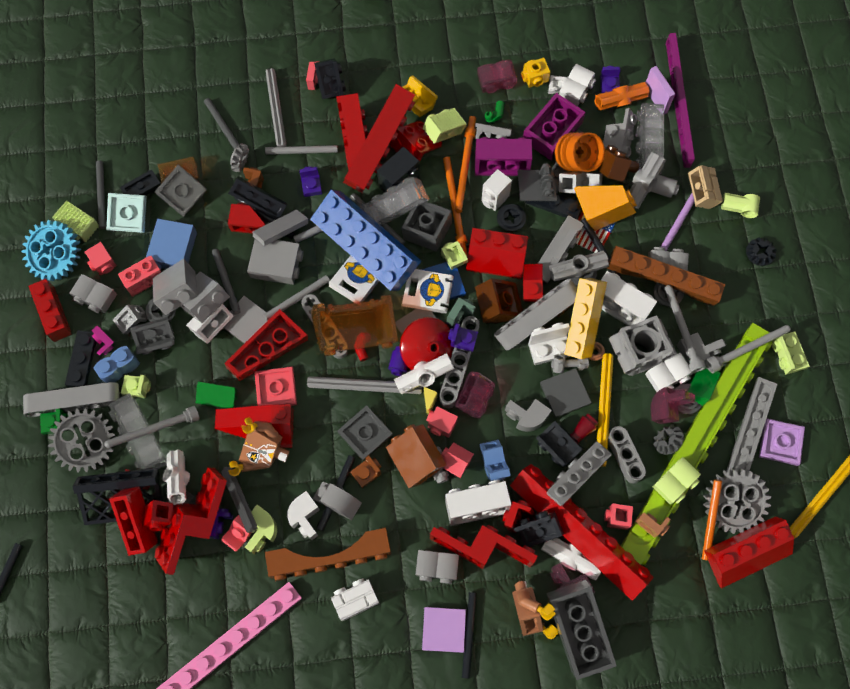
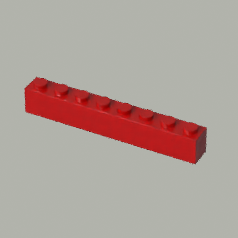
(584, 534)

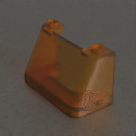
(354, 325)

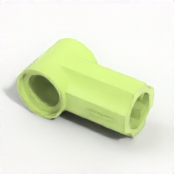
(746, 205)

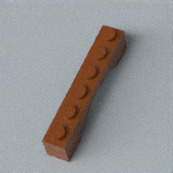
(641, 266)
(285, 562)

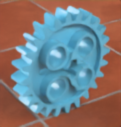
(51, 250)

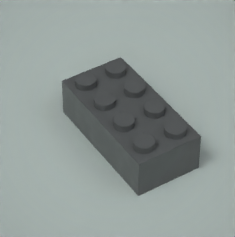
(581, 629)

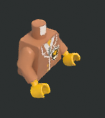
(259, 449)
(530, 610)

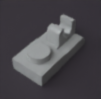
(488, 129)

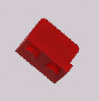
(414, 140)

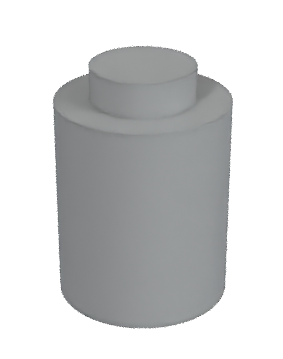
(666, 186)

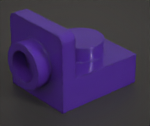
(609, 78)
(310, 181)
(462, 338)
(218, 525)

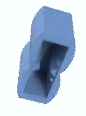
(119, 363)

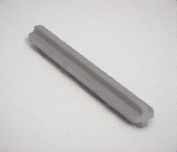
(275, 108)

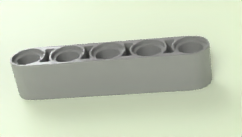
(537, 314)
(459, 371)
(70, 399)

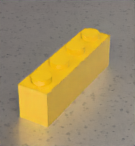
(585, 318)

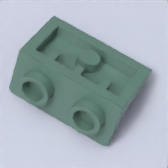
(462, 308)

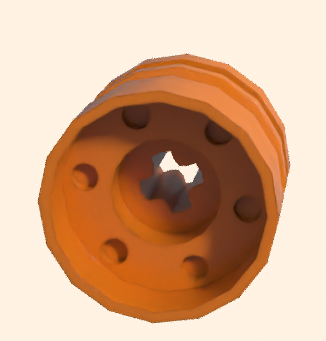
(579, 152)

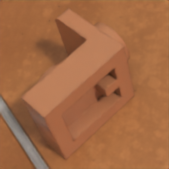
(650, 524)

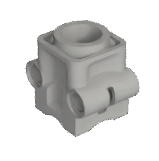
(649, 334)

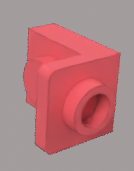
(311, 76)
(236, 535)

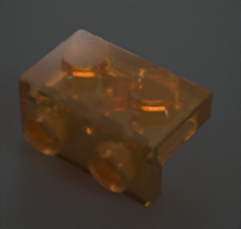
(187, 163)

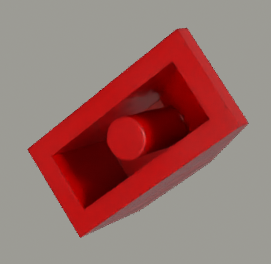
(243, 219)
(532, 282)

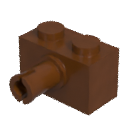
(616, 164)

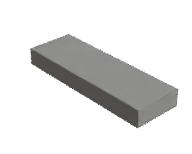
(280, 227)

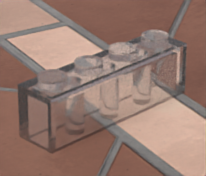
(650, 132)
(396, 201)
(131, 418)

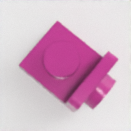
(101, 337)

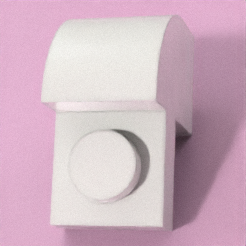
(298, 513)

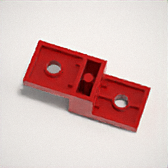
(191, 520)
(483, 545)

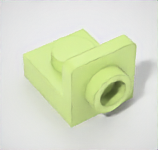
(454, 254)
(136, 386)

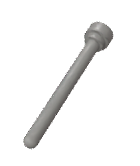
(696, 363)
(715, 363)
(190, 415)

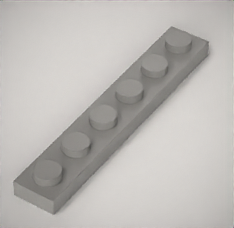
(752, 425)

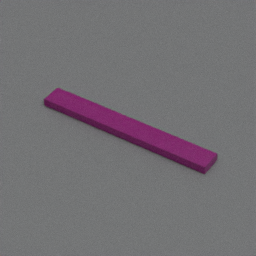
(680, 101)

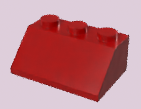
(497, 253)

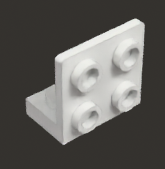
(548, 342)

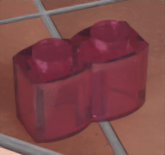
(497, 76)
(475, 394)

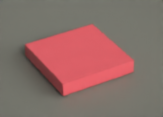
(276, 386)

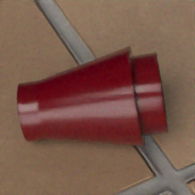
(584, 427)

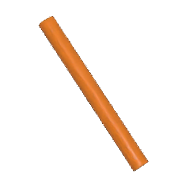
(712, 516)

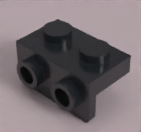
(329, 78)
(559, 444)
(539, 529)

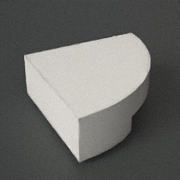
(556, 84)

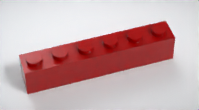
(379, 138)

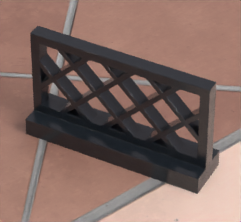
(113, 482)

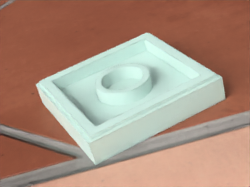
(126, 212)

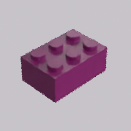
(551, 123)
(502, 154)

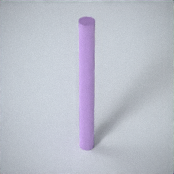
(677, 224)

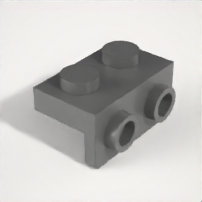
(153, 336)

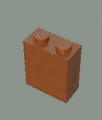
(415, 455)

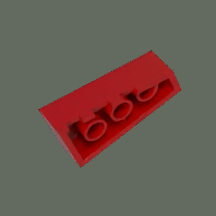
(351, 125)
(266, 345)

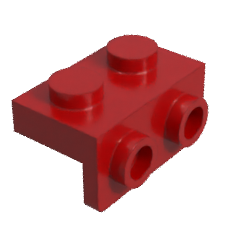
(515, 513)

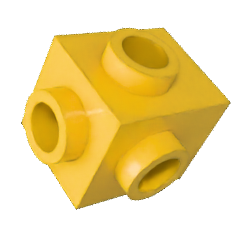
(535, 72)

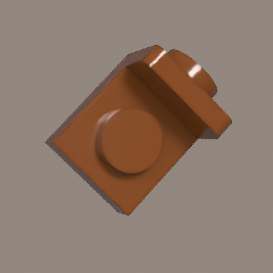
(254, 176)
(366, 471)

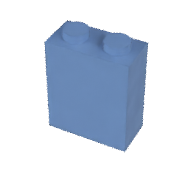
(171, 243)

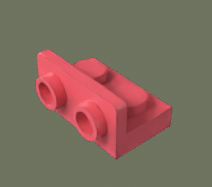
(139, 276)

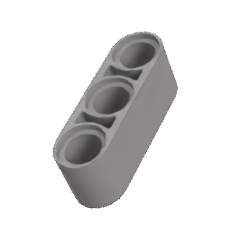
(626, 464)

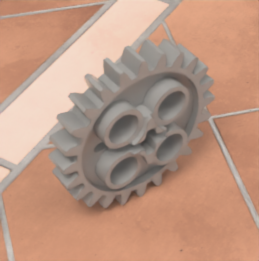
(63, 447)
(754, 501)

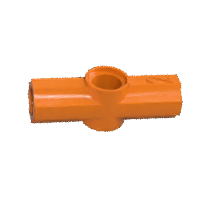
(621, 96)

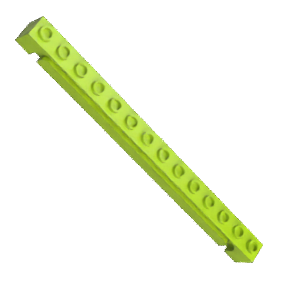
(700, 436)

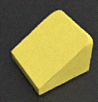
(430, 399)

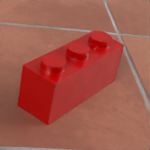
(50, 310)
(129, 513)

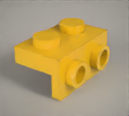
(424, 97)

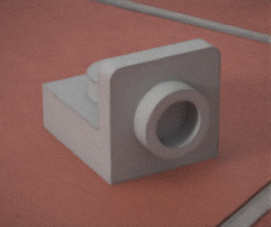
(129, 317)

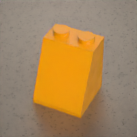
(605, 204)

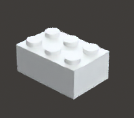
(625, 300)
(477, 502)

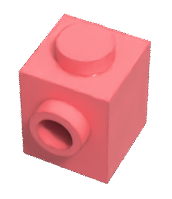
(100, 259)
(441, 422)
(456, 459)
(619, 516)

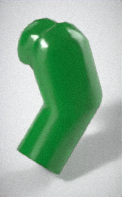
(494, 116)

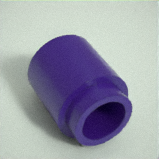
(396, 363)

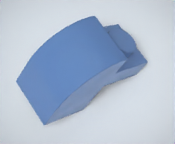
(494, 460)

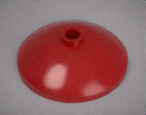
(420, 336)

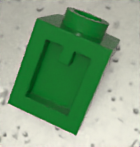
(47, 420)

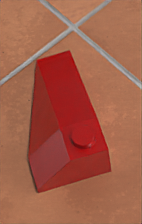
(279, 416)

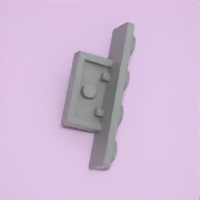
(621, 134)
(560, 245)
(578, 473)

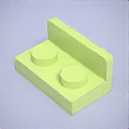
(790, 353)

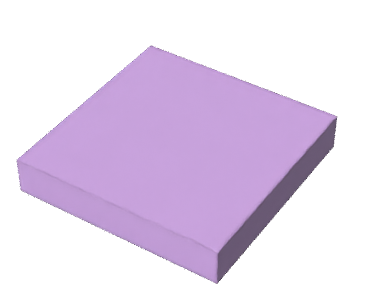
(659, 89)
(782, 442)
(444, 630)

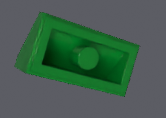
(703, 385)
(216, 395)

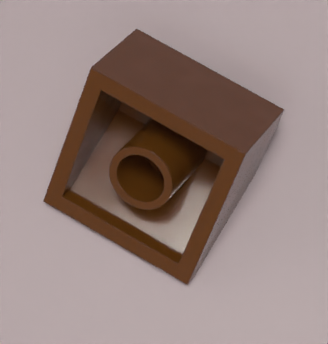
(498, 300)

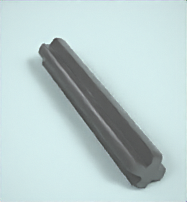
(239, 501)

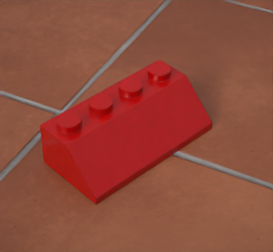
(750, 551)

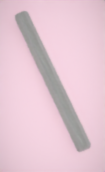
(357, 384)

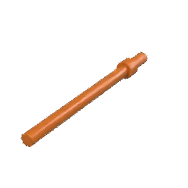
(470, 133)
(461, 237)

